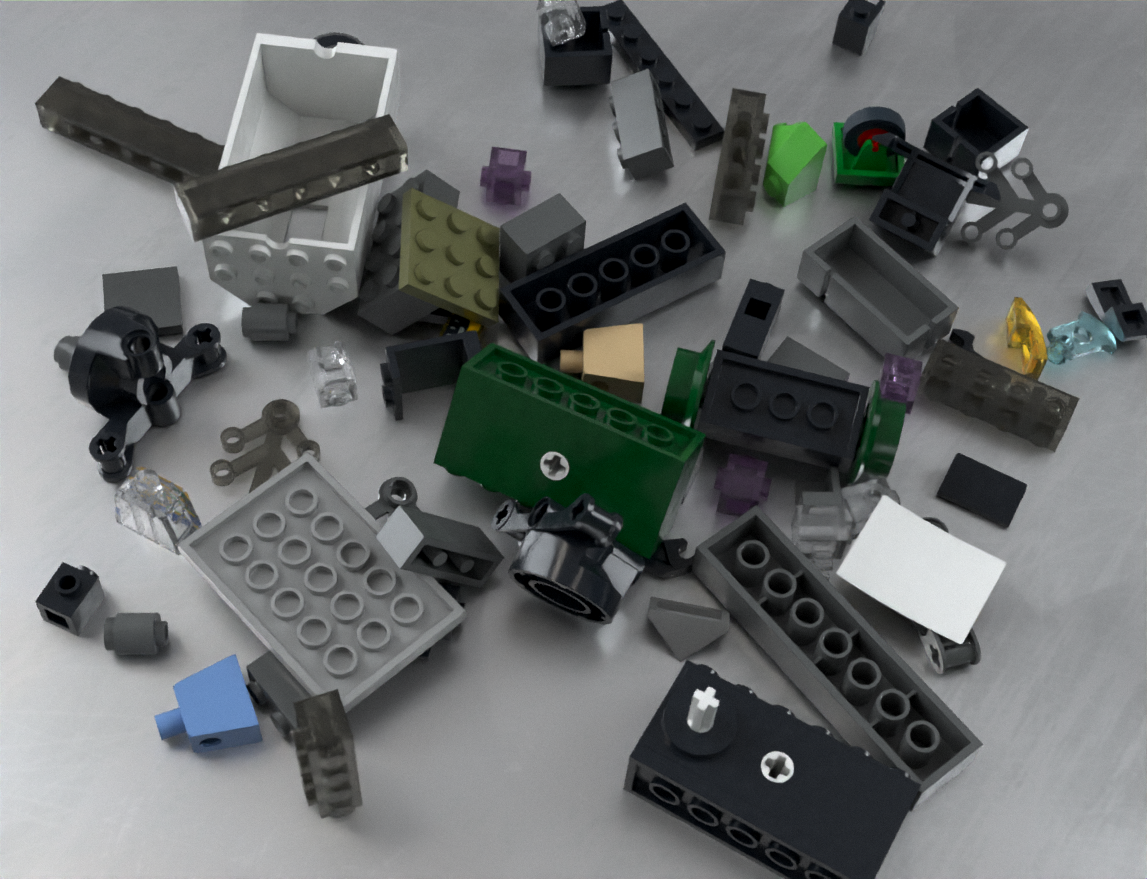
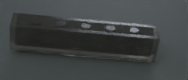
(126, 132)
(291, 177)

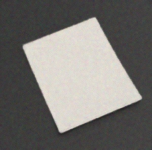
(921, 570)

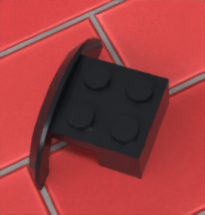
(925, 196)

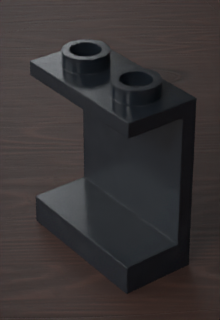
(424, 365)

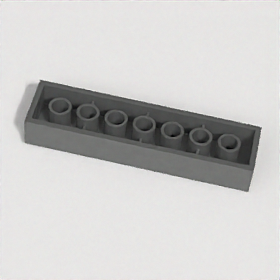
(833, 653)

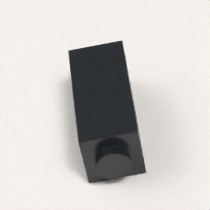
(754, 320)

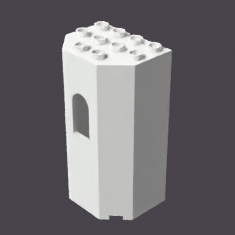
(289, 97)

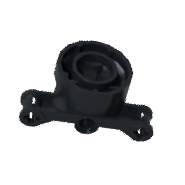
(135, 379)
(570, 556)

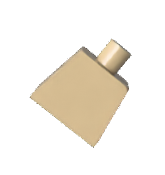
(610, 360)

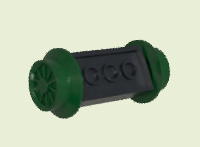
(785, 411)

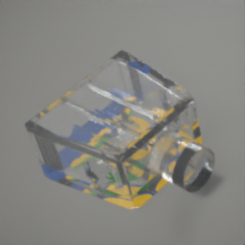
(151, 505)

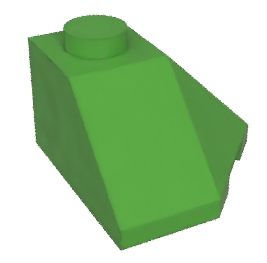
(793, 162)

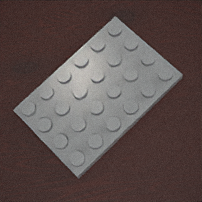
(319, 585)

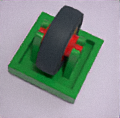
(861, 159)

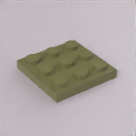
(449, 258)

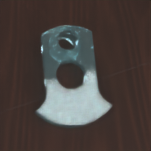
(1066, 346)

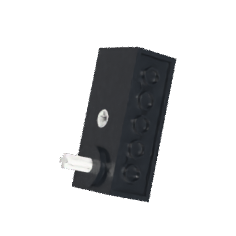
(767, 781)

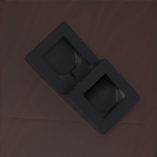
(1116, 310)

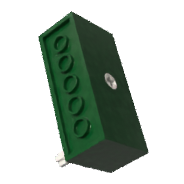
(557, 437)

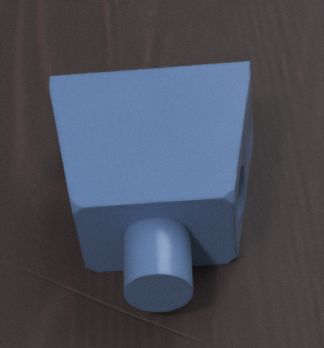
(212, 709)

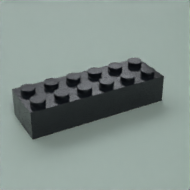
(611, 282)

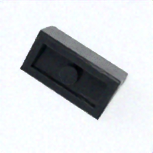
(982, 489)

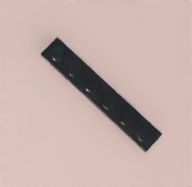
(678, 98)

